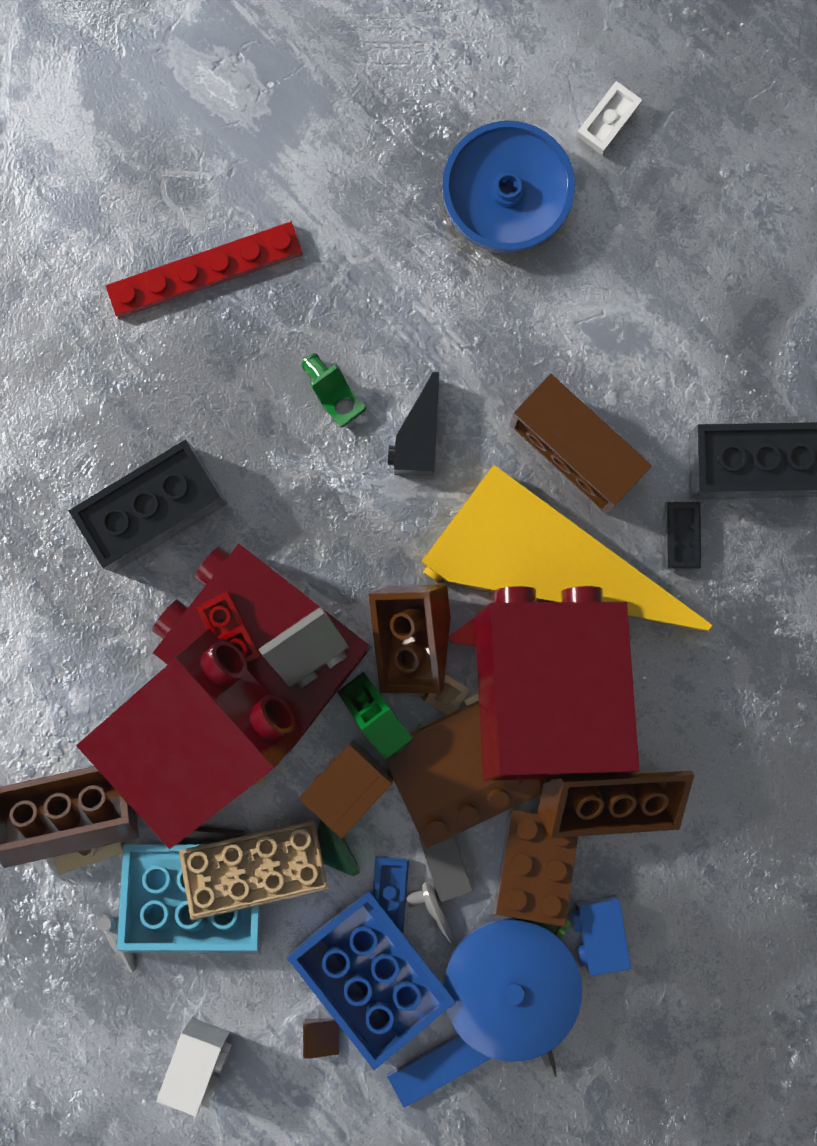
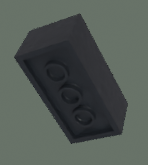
(753, 460)
(148, 507)

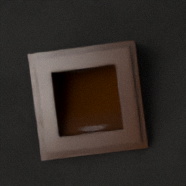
(320, 1038)

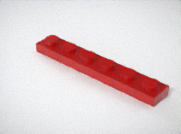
(204, 270)

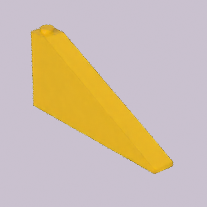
(517, 539)

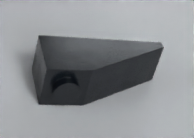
(417, 436)

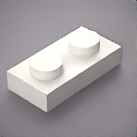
(609, 118)

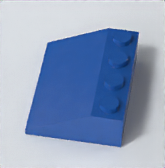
(370, 979)

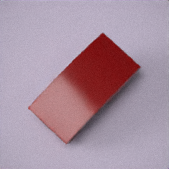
(226, 622)

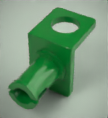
(331, 388)

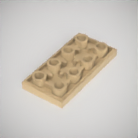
(253, 870)

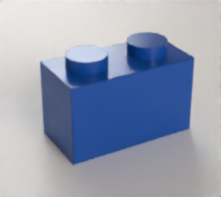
(602, 935)

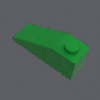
(374, 716)

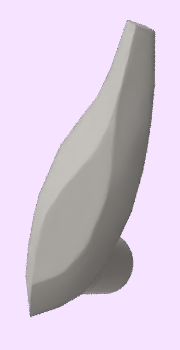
(429, 897)
(110, 926)

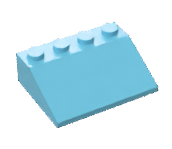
(157, 915)

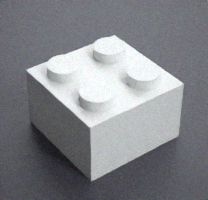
(191, 1072)

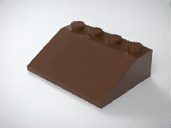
(444, 782)

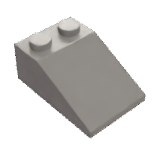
(306, 649)

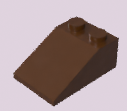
(411, 637)

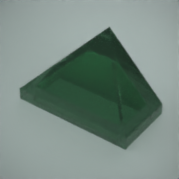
(336, 851)

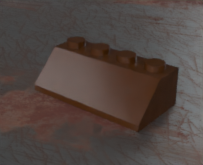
(615, 803)

